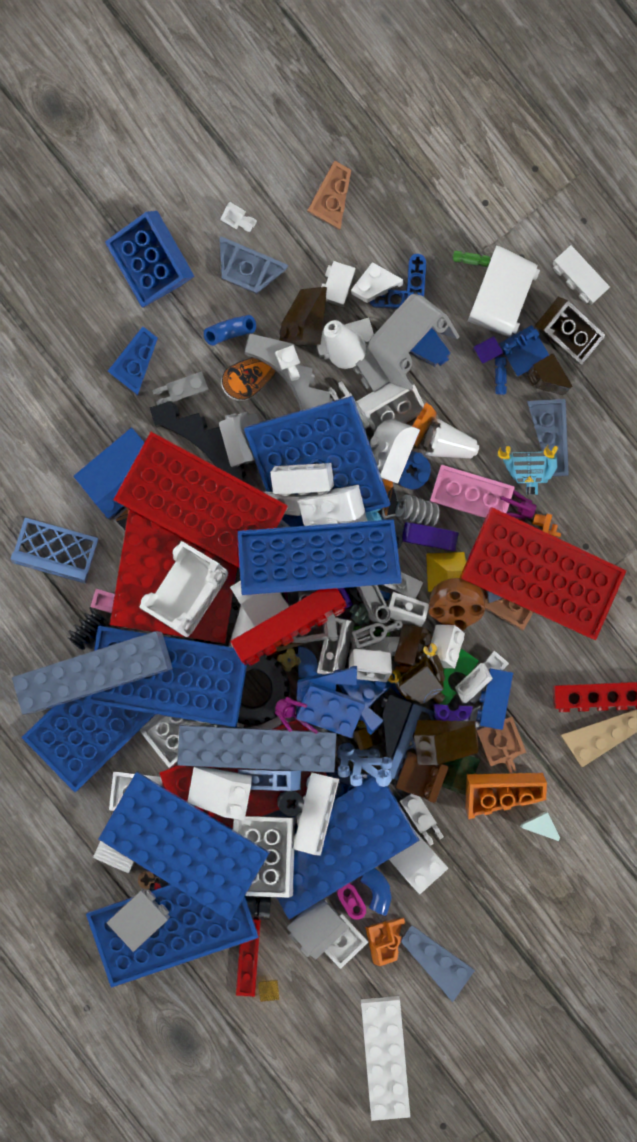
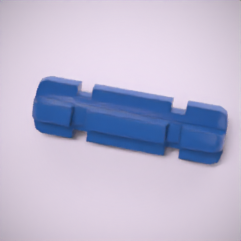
(500, 376)

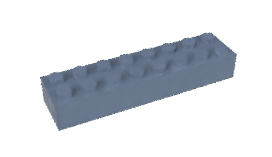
(92, 673)
(256, 748)

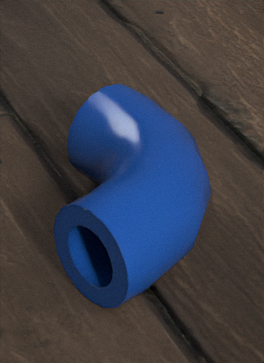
(229, 329)
(380, 891)

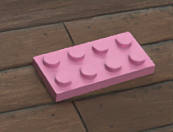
(469, 492)

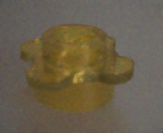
(289, 654)

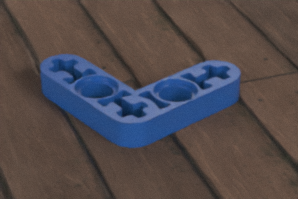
(405, 294)

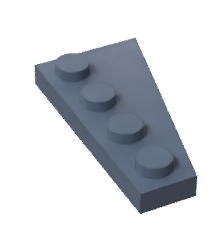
(551, 429)
(439, 963)

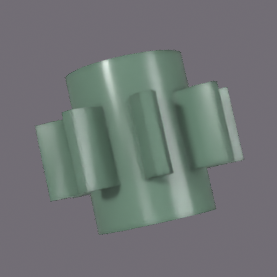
(359, 614)

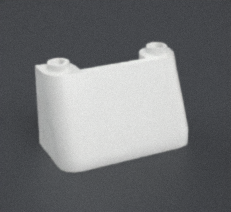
(503, 292)
(186, 590)

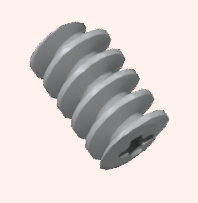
(417, 510)

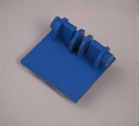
(524, 350)

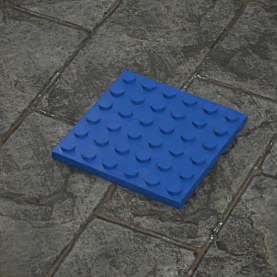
(320, 436)

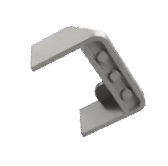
(402, 332)

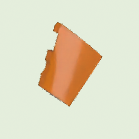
(423, 422)
(384, 940)

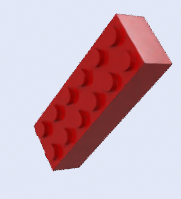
(288, 624)

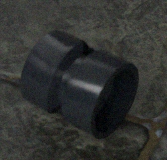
(259, 906)

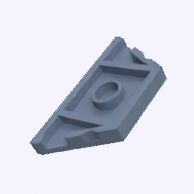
(247, 267)

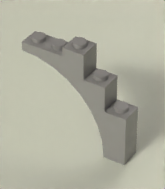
(264, 350)

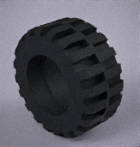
(279, 690)

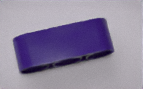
(430, 536)

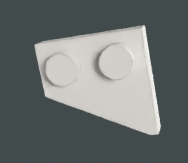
(375, 283)

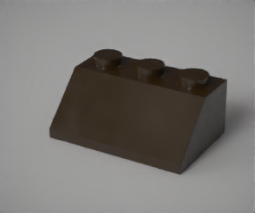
(549, 376)

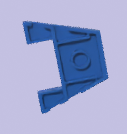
(329, 681)
(369, 692)

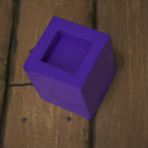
(488, 350)

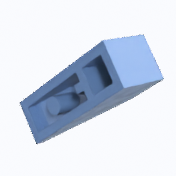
(273, 779)

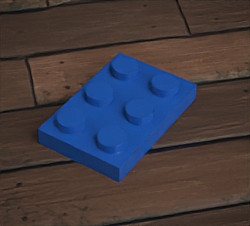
(330, 710)

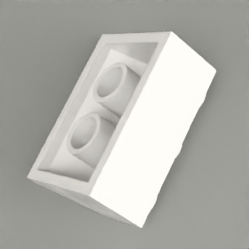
(391, 403)

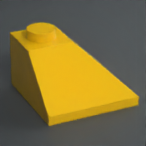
(443, 567)

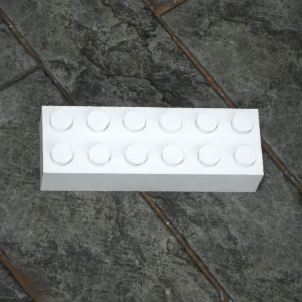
(385, 1058)

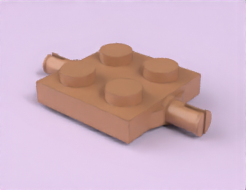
(502, 745)

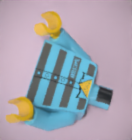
(530, 466)

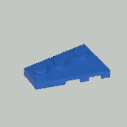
(134, 360)

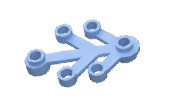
(347, 752)

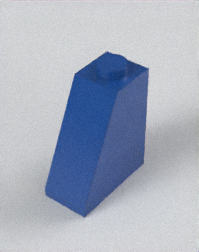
(431, 349)

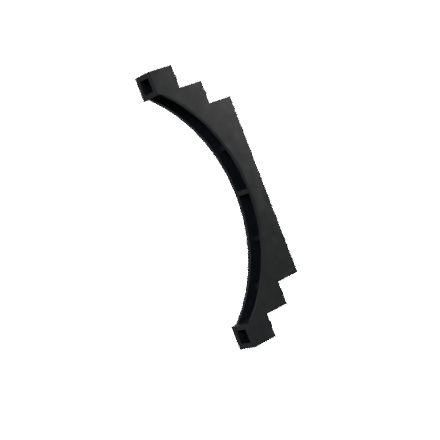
(209, 442)

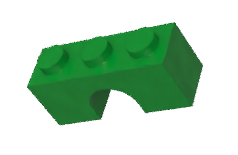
(465, 665)

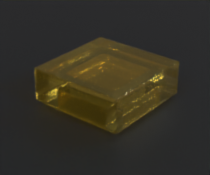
(268, 990)

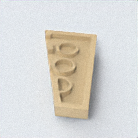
(596, 739)

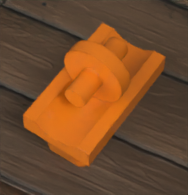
(544, 522)

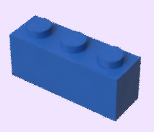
(495, 700)

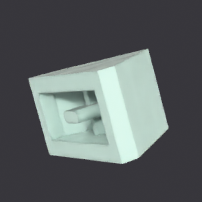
(541, 825)

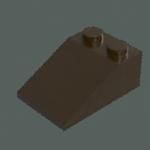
(305, 318)
(570, 330)
(444, 741)

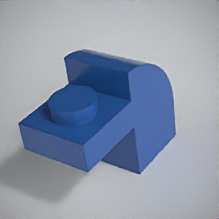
(308, 664)

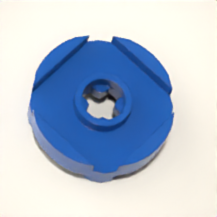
(420, 476)

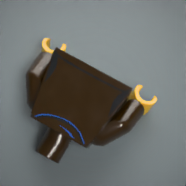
(423, 680)

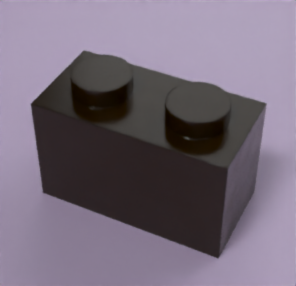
(411, 645)

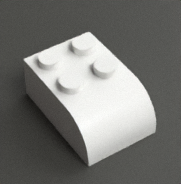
(392, 447)
(334, 507)

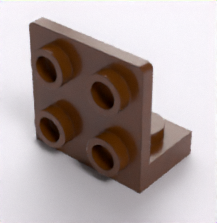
(421, 779)

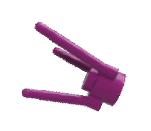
(525, 508)
(286, 709)

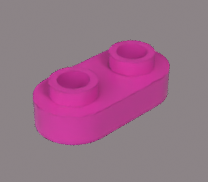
(352, 900)

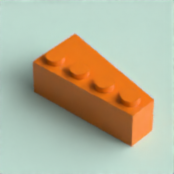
(502, 791)

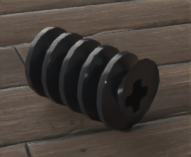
(86, 629)
(282, 803)

